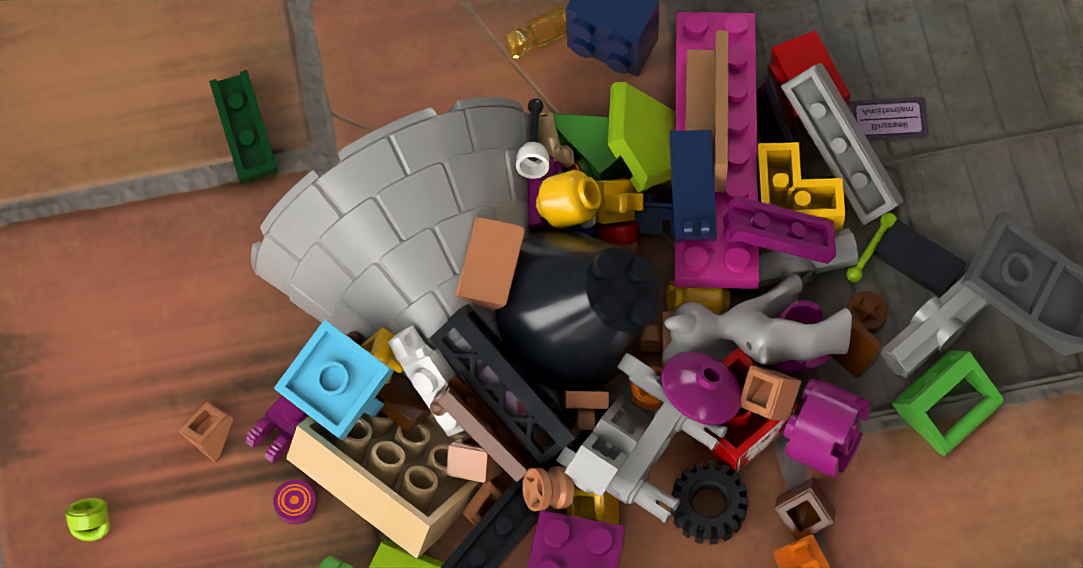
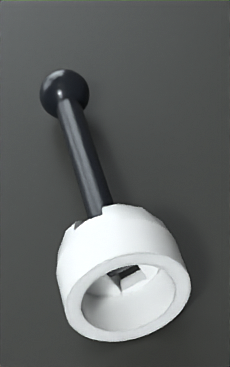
(533, 157)

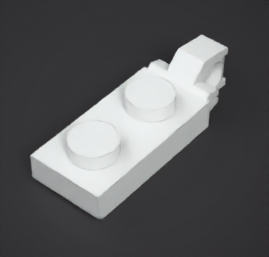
(425, 369)

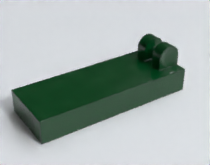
(244, 127)

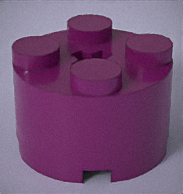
(826, 428)

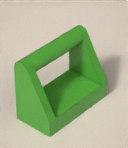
(934, 385)

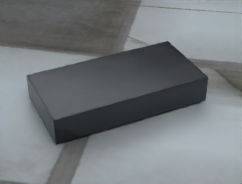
(919, 258)

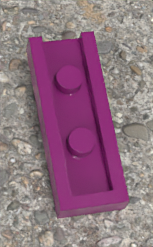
(779, 229)

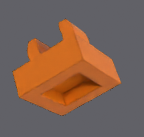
(801, 554)

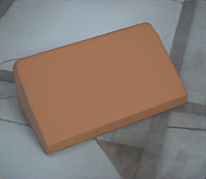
(490, 263)

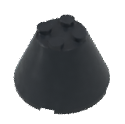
(576, 308)

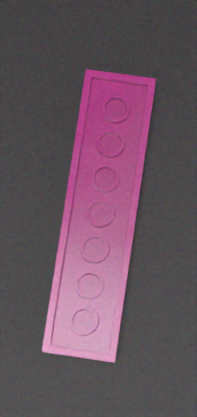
(721, 262)

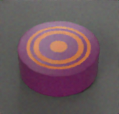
(295, 502)

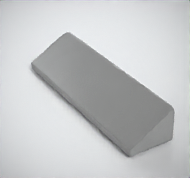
(842, 143)

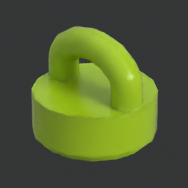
(87, 515)

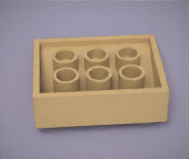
(388, 475)

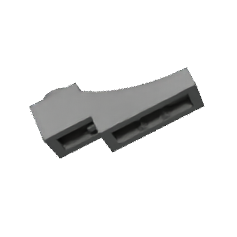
(608, 446)

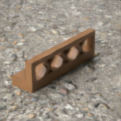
(709, 101)

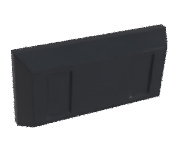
(773, 114)

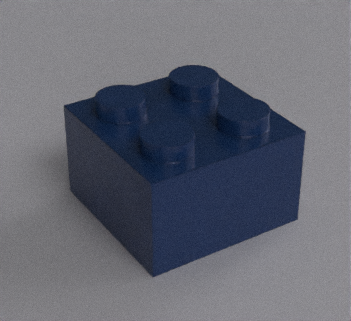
(613, 31)

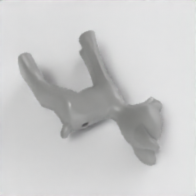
(758, 329)

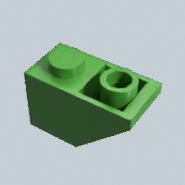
(590, 145)

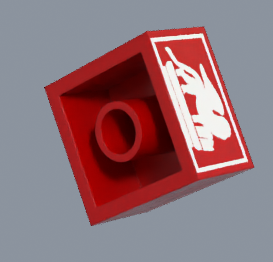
(747, 431)

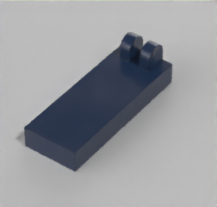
(692, 185)

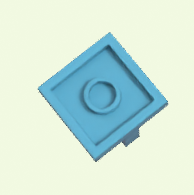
(335, 380)

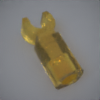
(538, 32)

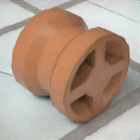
(548, 488)

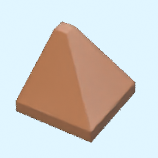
(208, 430)

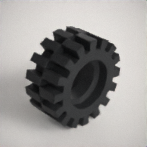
(710, 478)

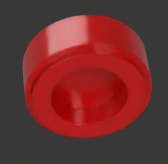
(619, 232)

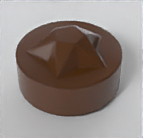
(868, 310)

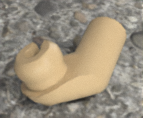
(549, 139)

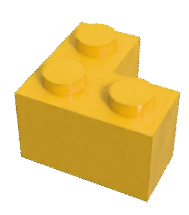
(782, 184)

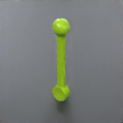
(854, 273)

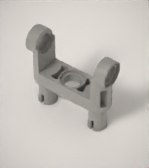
(633, 478)

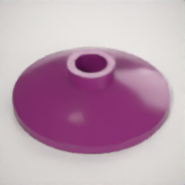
(701, 388)

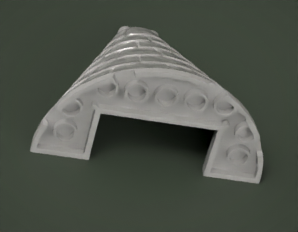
(394, 220)

